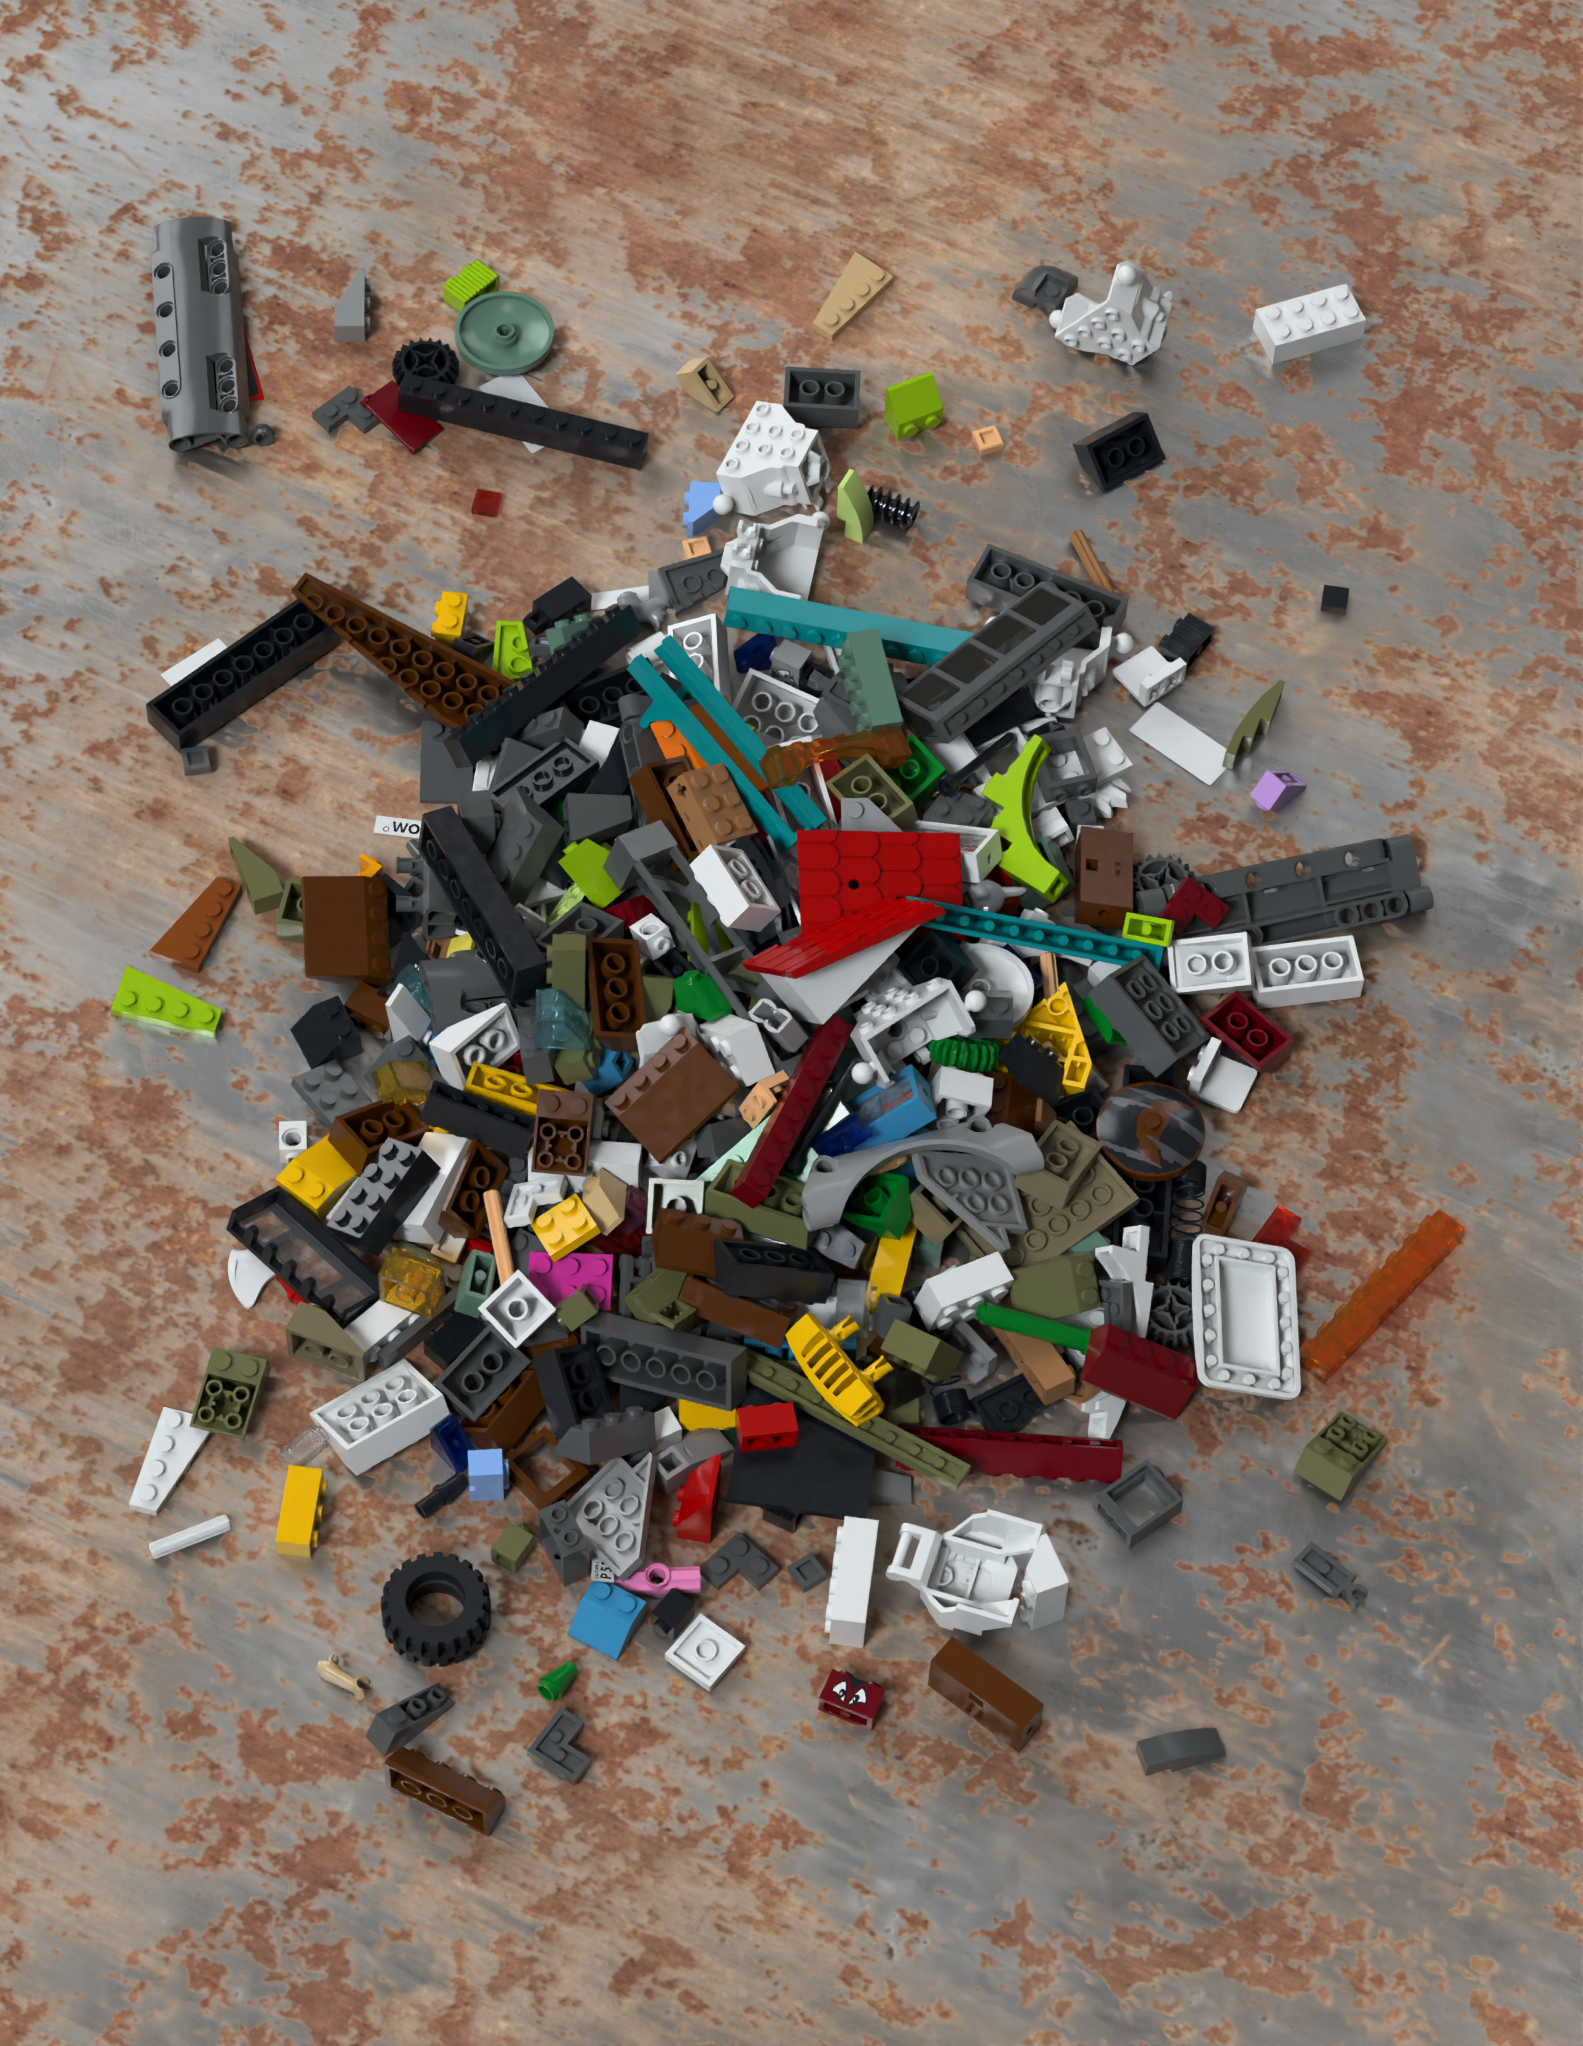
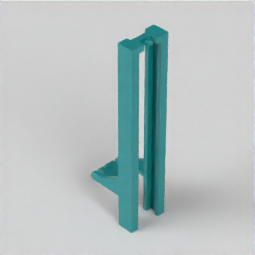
(697, 686)

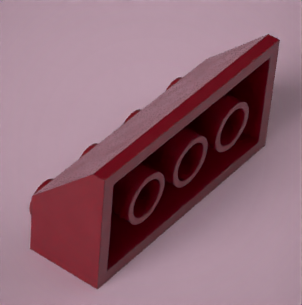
(1138, 1371)

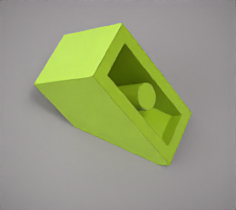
(1148, 929)

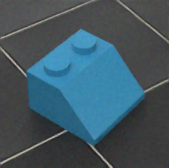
(607, 1618)

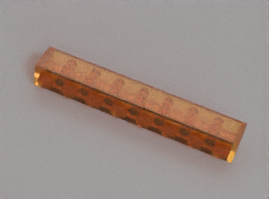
(1380, 1296)

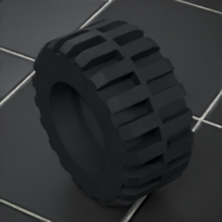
(429, 1576)

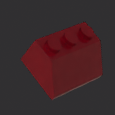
(1249, 1033)

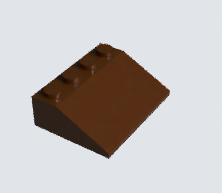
(346, 930)
(672, 1095)

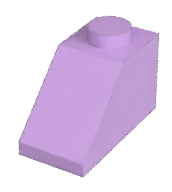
(1277, 789)

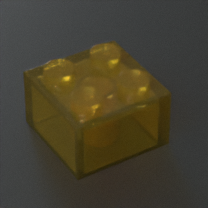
(411, 1282)

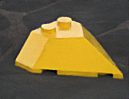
(1058, 1027)

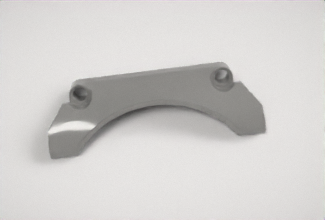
(828, 1192)

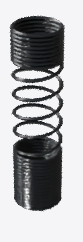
(1180, 1250)
(950, 1405)

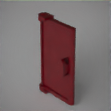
(407, 427)

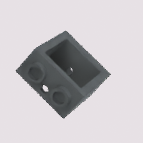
(1083, 785)
(1119, 1521)
(562, 1536)

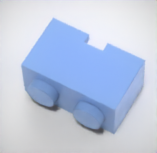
(487, 1474)

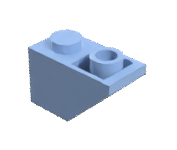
(701, 507)

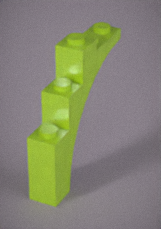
(1014, 796)

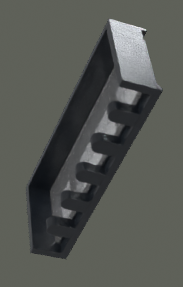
(305, 1255)

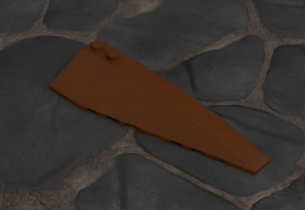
(425, 669)

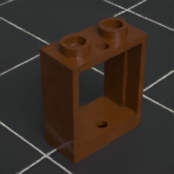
(563, 1490)

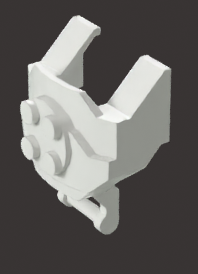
(968, 1570)

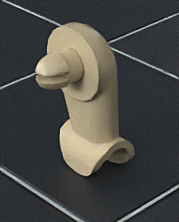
(333, 1673)

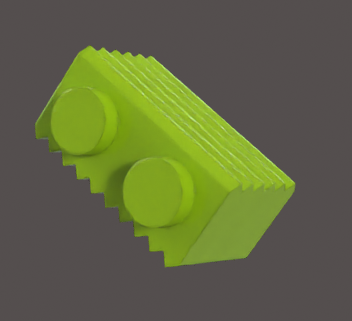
(471, 283)

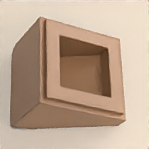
(1043, 1117)
(1081, 1394)

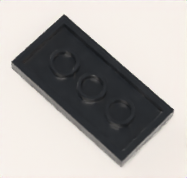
(548, 774)

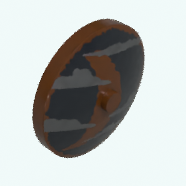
(1150, 1131)

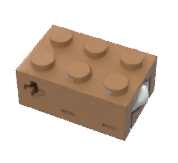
(711, 807)

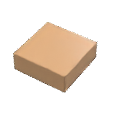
(988, 440)
(696, 547)

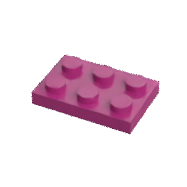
(570, 1272)

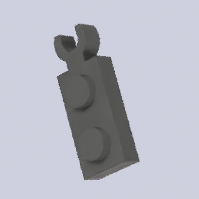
(1329, 1574)

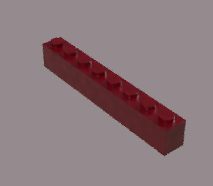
(791, 1111)
(1027, 1453)

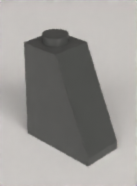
(596, 816)

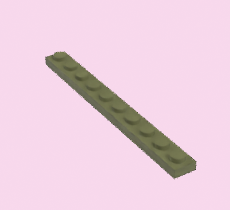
(875, 1432)

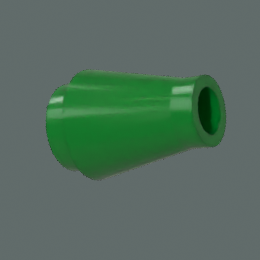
(556, 1682)

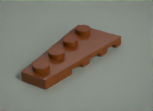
(198, 928)

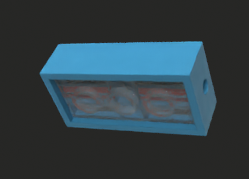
(895, 1110)

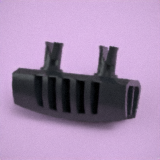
(769, 867)

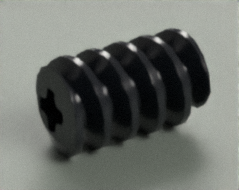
(893, 509)

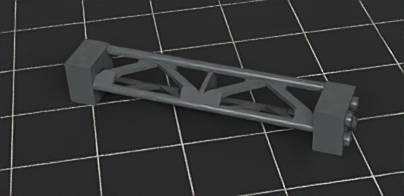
(641, 860)

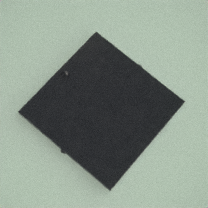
(820, 1476)

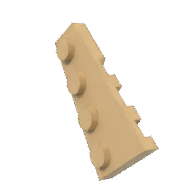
(854, 291)

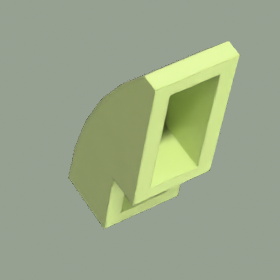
(854, 508)

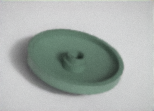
(504, 333)

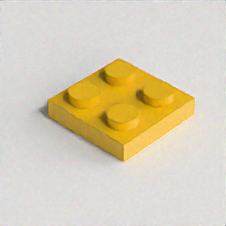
(565, 1227)

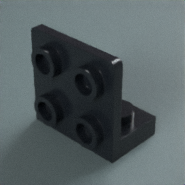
(402, 921)

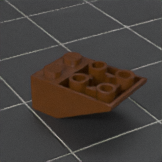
(563, 1132)

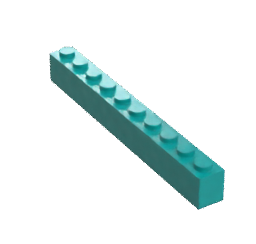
(831, 624)
(1041, 935)

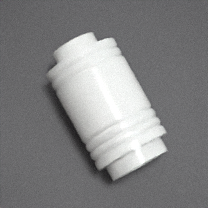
(646, 648)

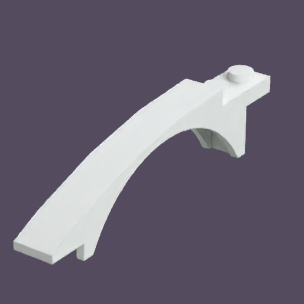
(1129, 1265)

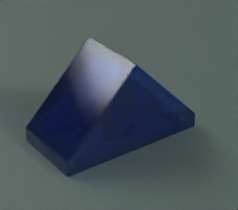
(755, 653)
(451, 1442)

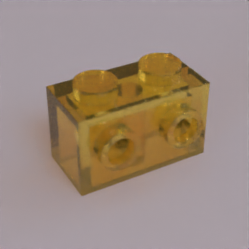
(402, 1082)

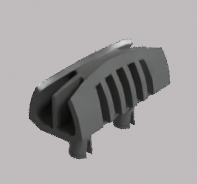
(438, 914)

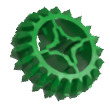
(965, 1053)

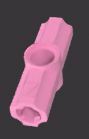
(679, 1578)

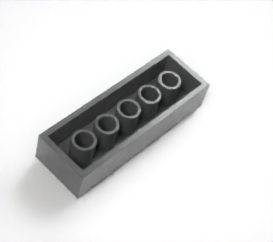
(1005, 577)
(668, 1361)

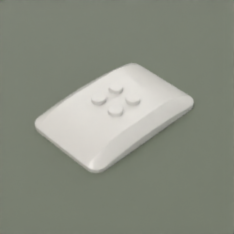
(1245, 1317)

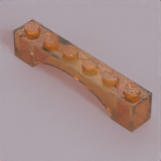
(786, 764)

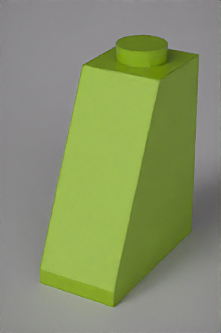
(585, 867)

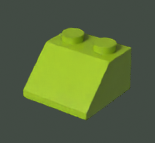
(913, 406)

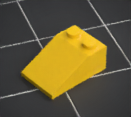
(317, 1178)

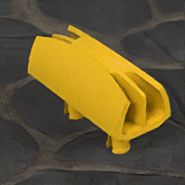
(832, 1371)

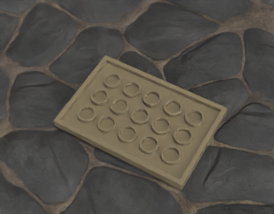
(1052, 1232)

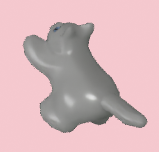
(650, 611)
(987, 895)

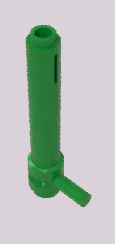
(1033, 1326)

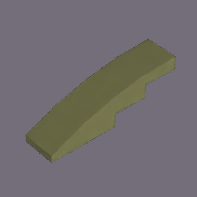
(1256, 721)
(677, 1315)

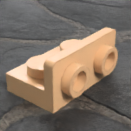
(763, 1098)

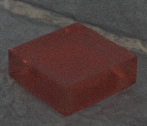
(486, 503)

